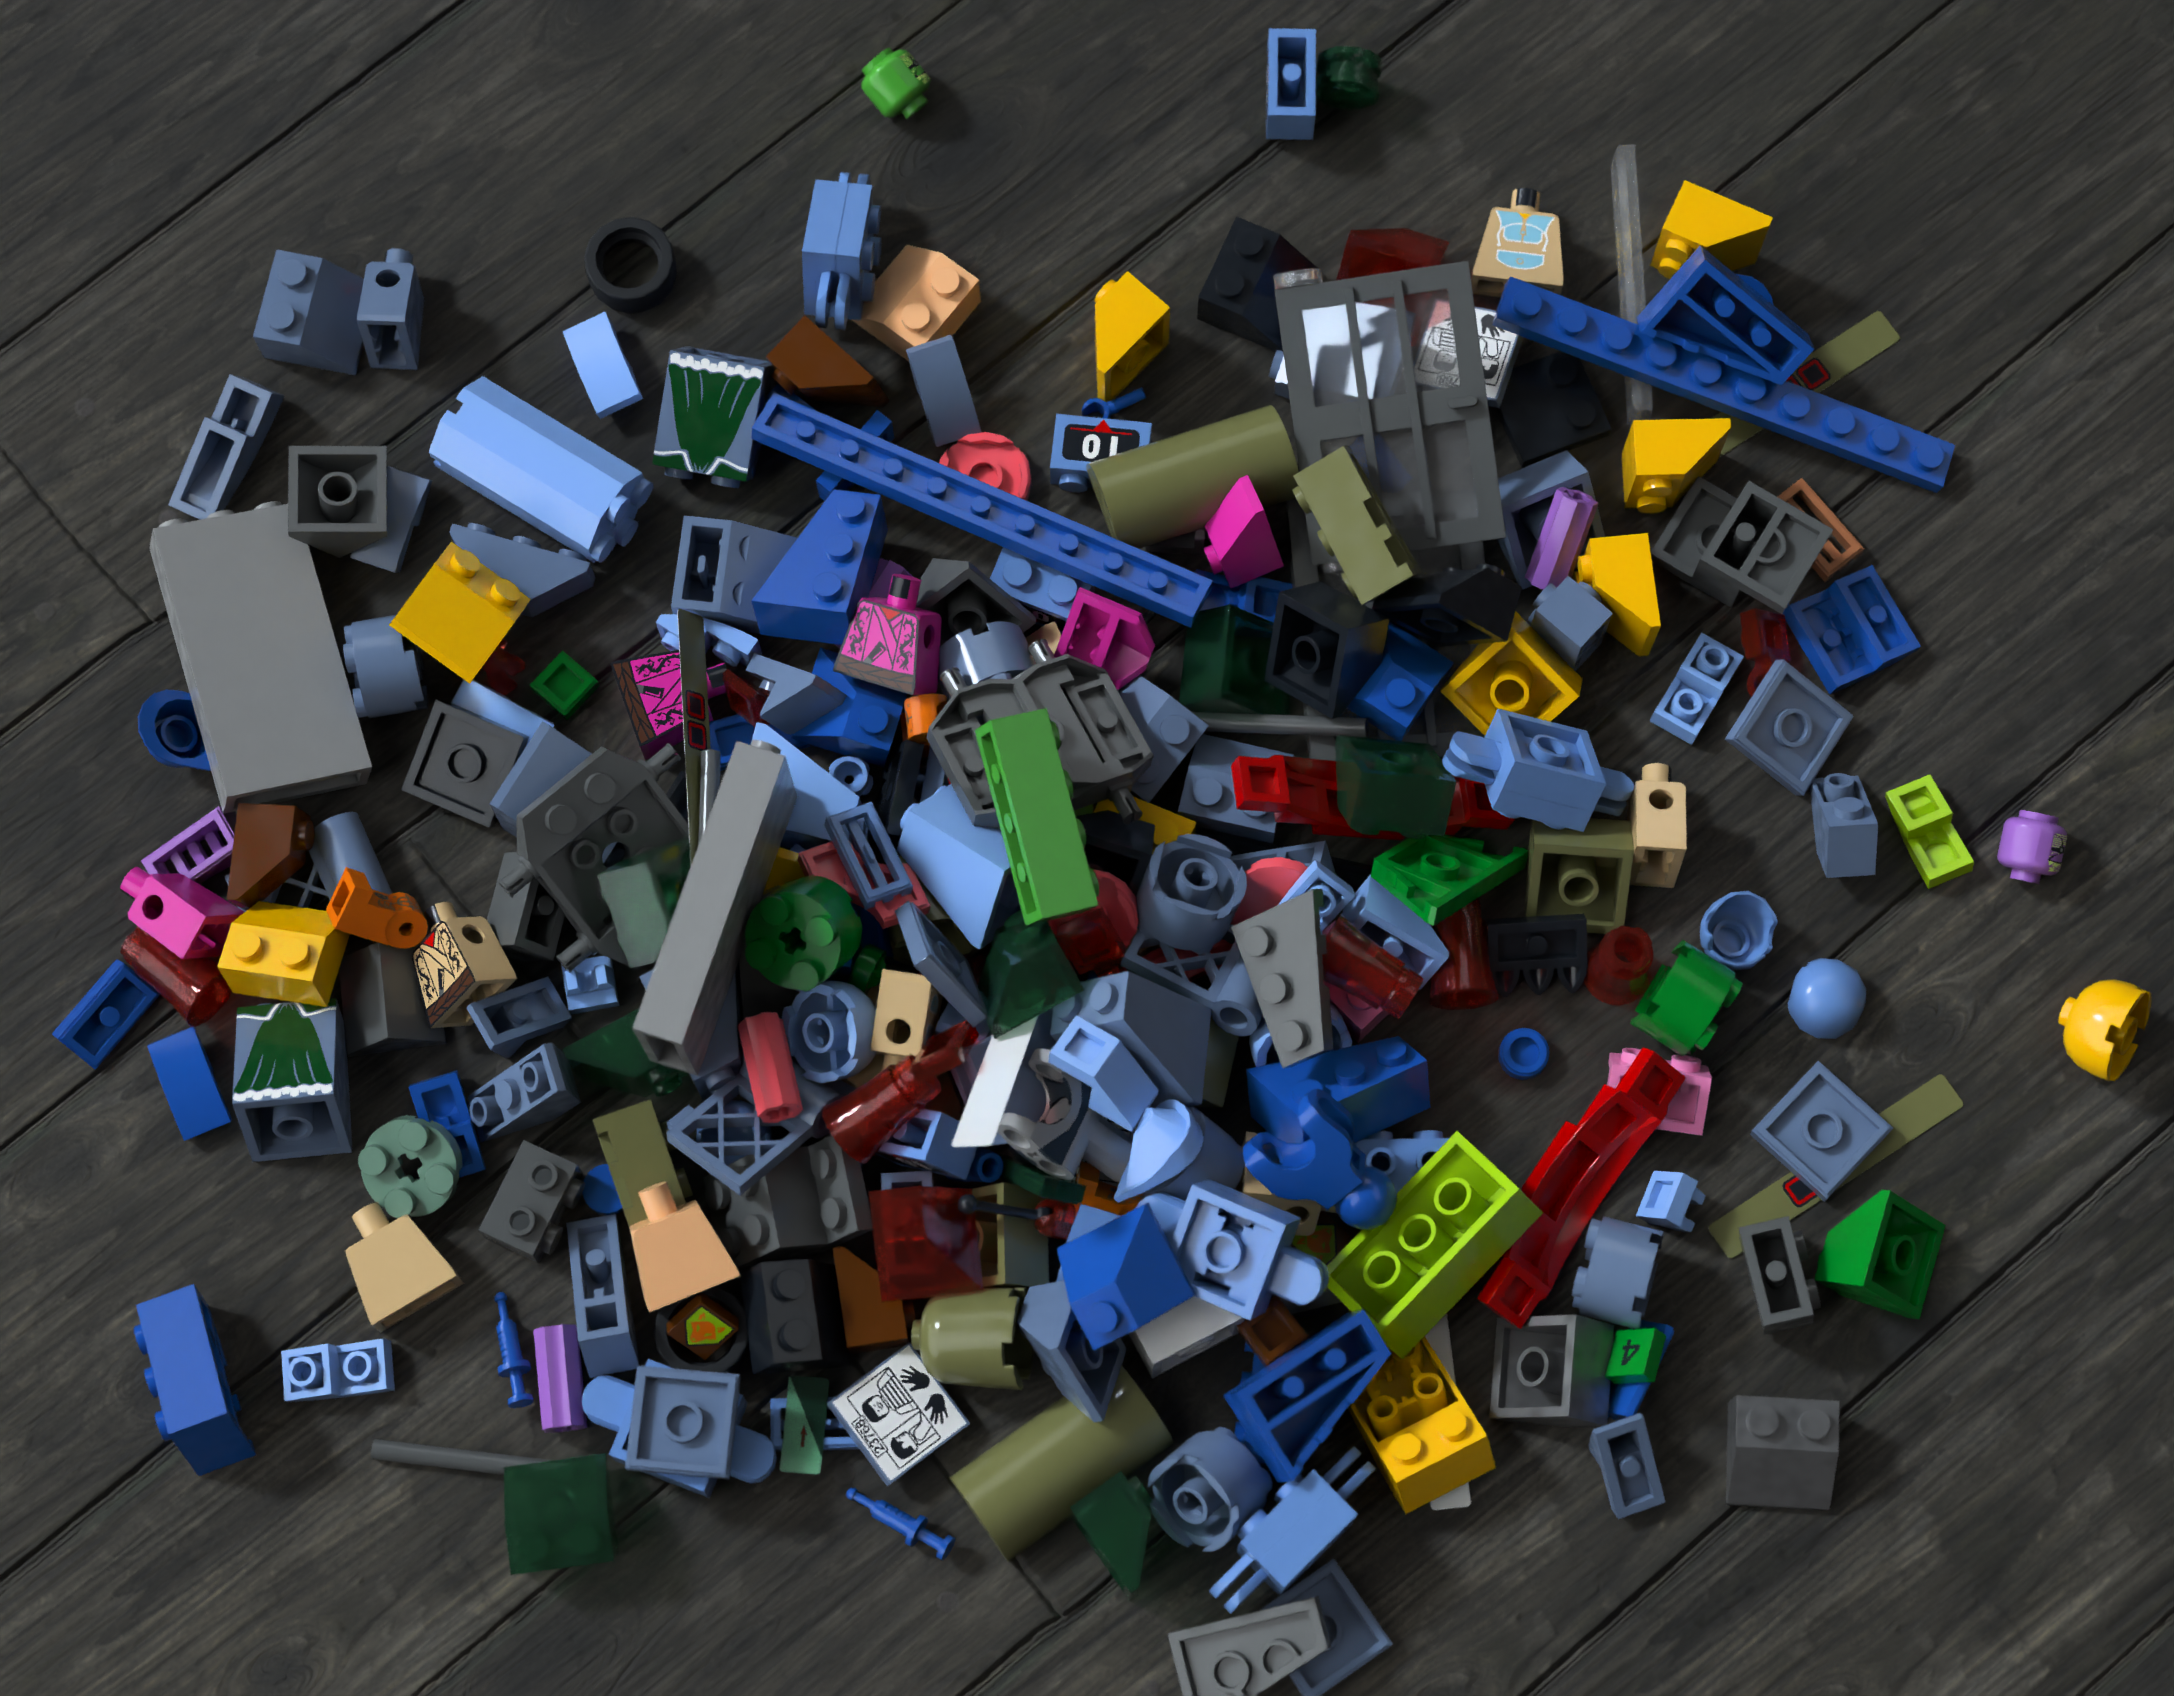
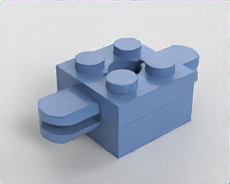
(840, 250)
(1538, 771)
(1237, 1249)
(610, 1404)
(1295, 1531)

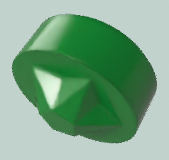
(868, 968)

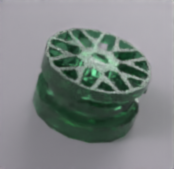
(1348, 79)

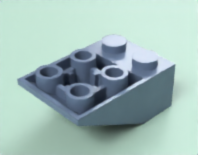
(724, 568)

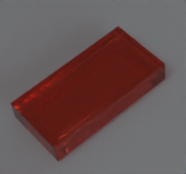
(944, 1051)

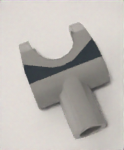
(1066, 1129)

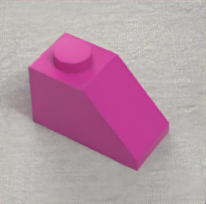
(1241, 537)

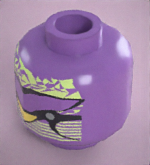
(2032, 846)

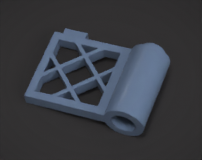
(337, 845)
(1230, 995)
(802, 1127)

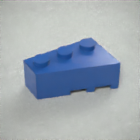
(1726, 319)
(825, 571)
(1372, 1080)
(191, 1380)
(1305, 1392)

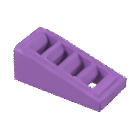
(190, 839)

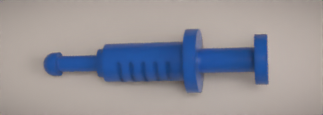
(513, 1362)
(903, 1523)

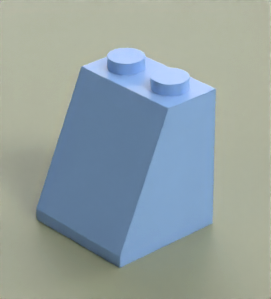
(817, 796)
(960, 864)

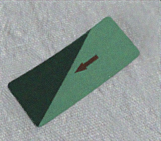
(804, 1425)

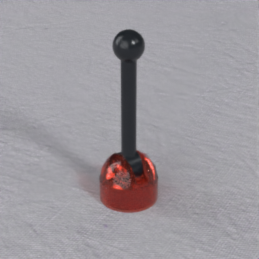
(1050, 1216)

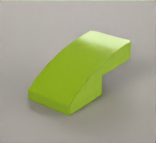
(1928, 831)

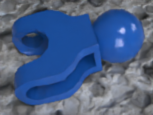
(1325, 1166)

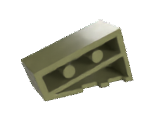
(1355, 525)
(639, 1157)

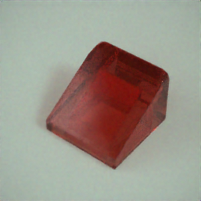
(745, 697)

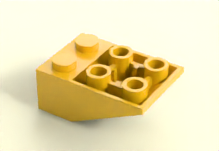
(1420, 1428)

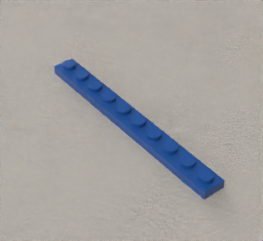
(1710, 382)
(982, 510)

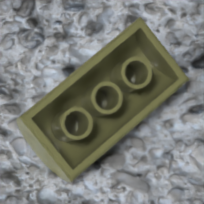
(1185, 477)
(1055, 1460)

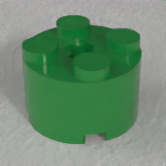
(802, 933)
(1684, 1000)

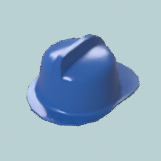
(172, 730)

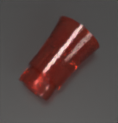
(1367, 969)
(1466, 975)
(1616, 980)
(189, 985)
(878, 1109)

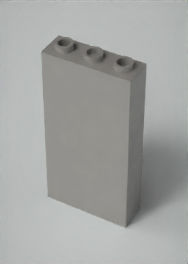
(259, 657)
(715, 906)

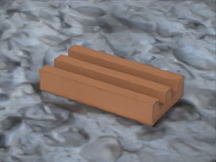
(1825, 515)

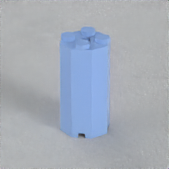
(540, 470)

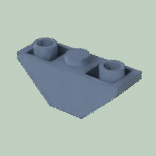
(537, 573)
(525, 1094)

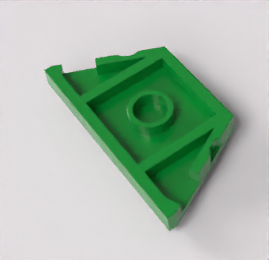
(1443, 873)

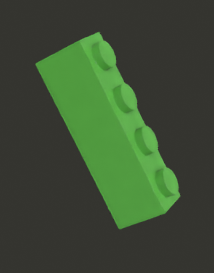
(1037, 816)

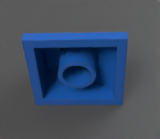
(1401, 683)
(863, 722)
(1122, 1276)

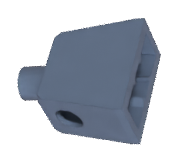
(389, 298)

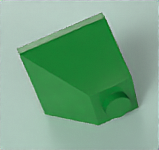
(1882, 1255)

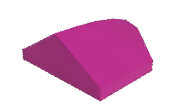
(1107, 637)

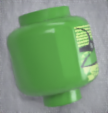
(895, 83)

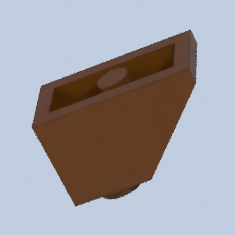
(266, 850)
(867, 1320)

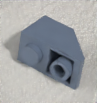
(1843, 826)

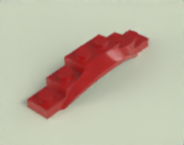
(1306, 793)
(1576, 1178)

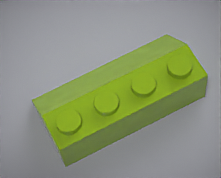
(1434, 1246)

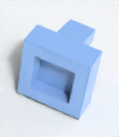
(591, 985)
(1668, 1200)

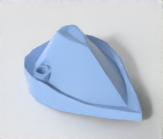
(1161, 1148)

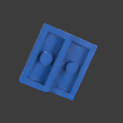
(1851, 629)

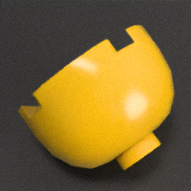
(2103, 1026)

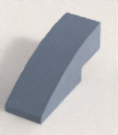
(225, 447)

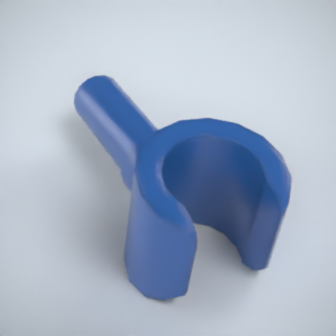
(1113, 406)

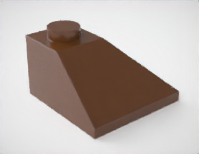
(822, 369)

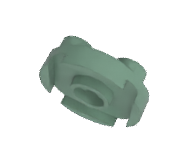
(402, 1193)

